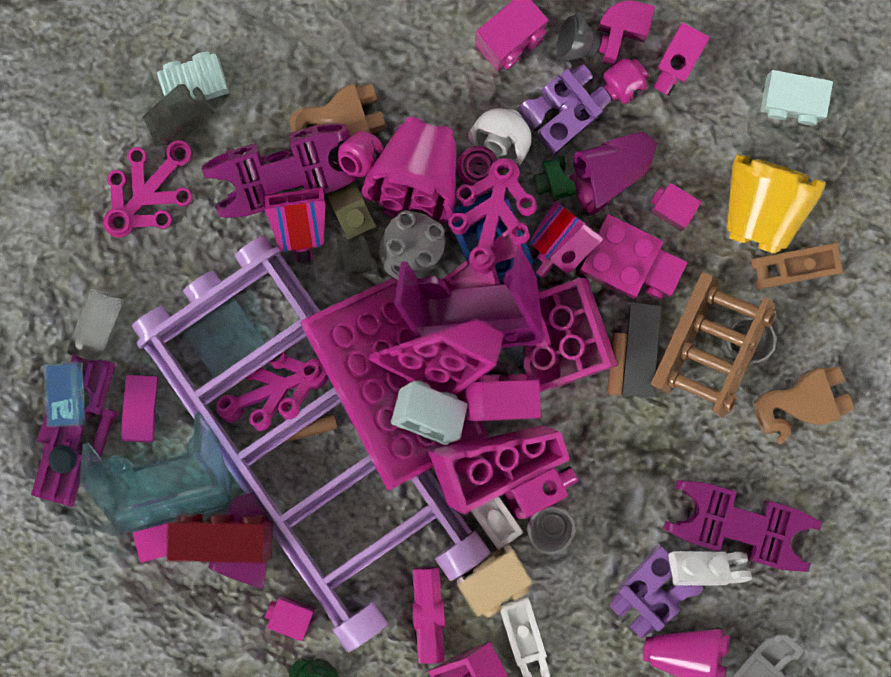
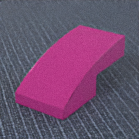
(139, 408)

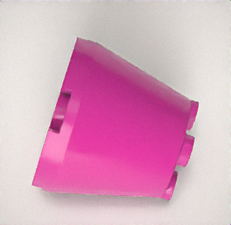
(415, 172)

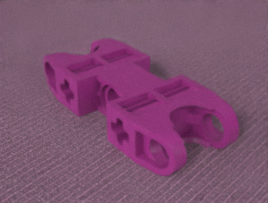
(279, 169)
(766, 532)

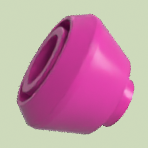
(468, 163)

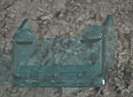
(159, 490)

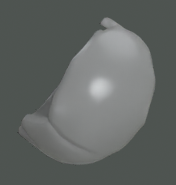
(765, 346)
(551, 530)

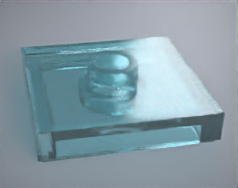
(223, 337)

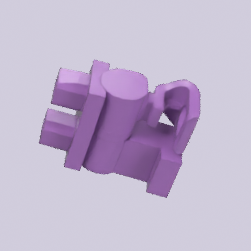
(573, 103)
(644, 593)

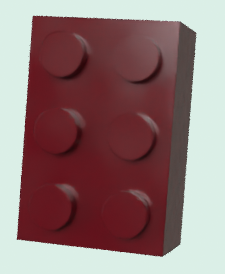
(220, 539)

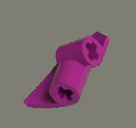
(615, 165)
(248, 573)

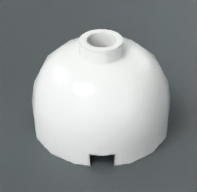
(503, 133)

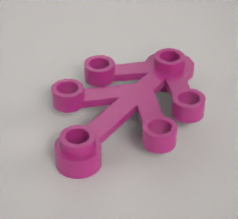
(145, 193)
(493, 210)
(275, 390)

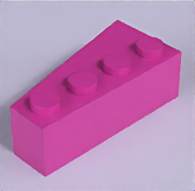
(493, 465)

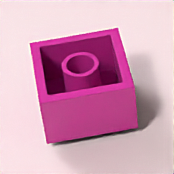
(510, 33)
(621, 257)
(501, 398)

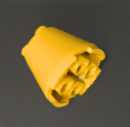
(769, 202)

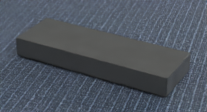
(641, 349)

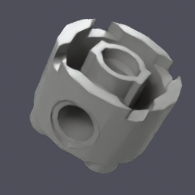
(412, 239)

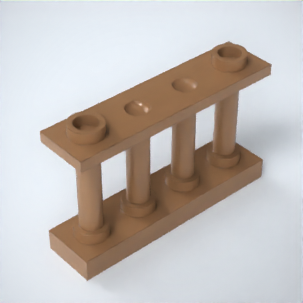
(694, 321)

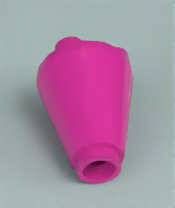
(688, 653)

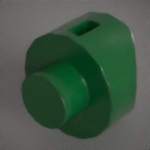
(554, 180)

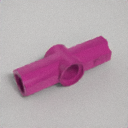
(428, 615)

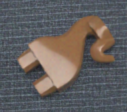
(342, 109)
(806, 400)

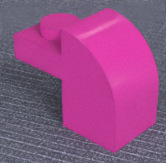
(625, 20)

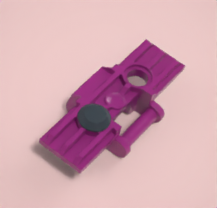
(61, 461)

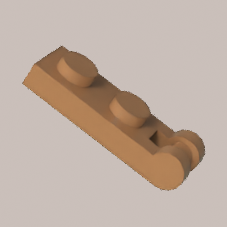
(798, 266)

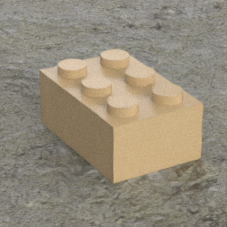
(494, 581)

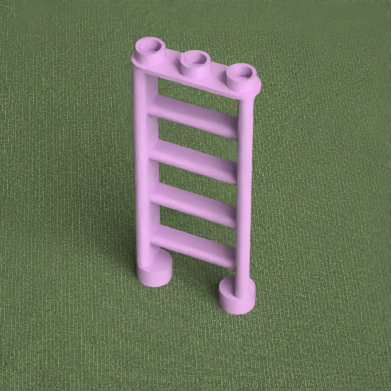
(206, 295)

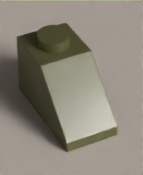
(351, 212)

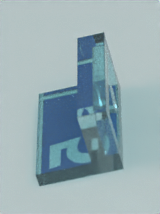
(64, 394)

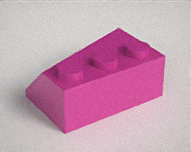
(576, 337)
(446, 358)

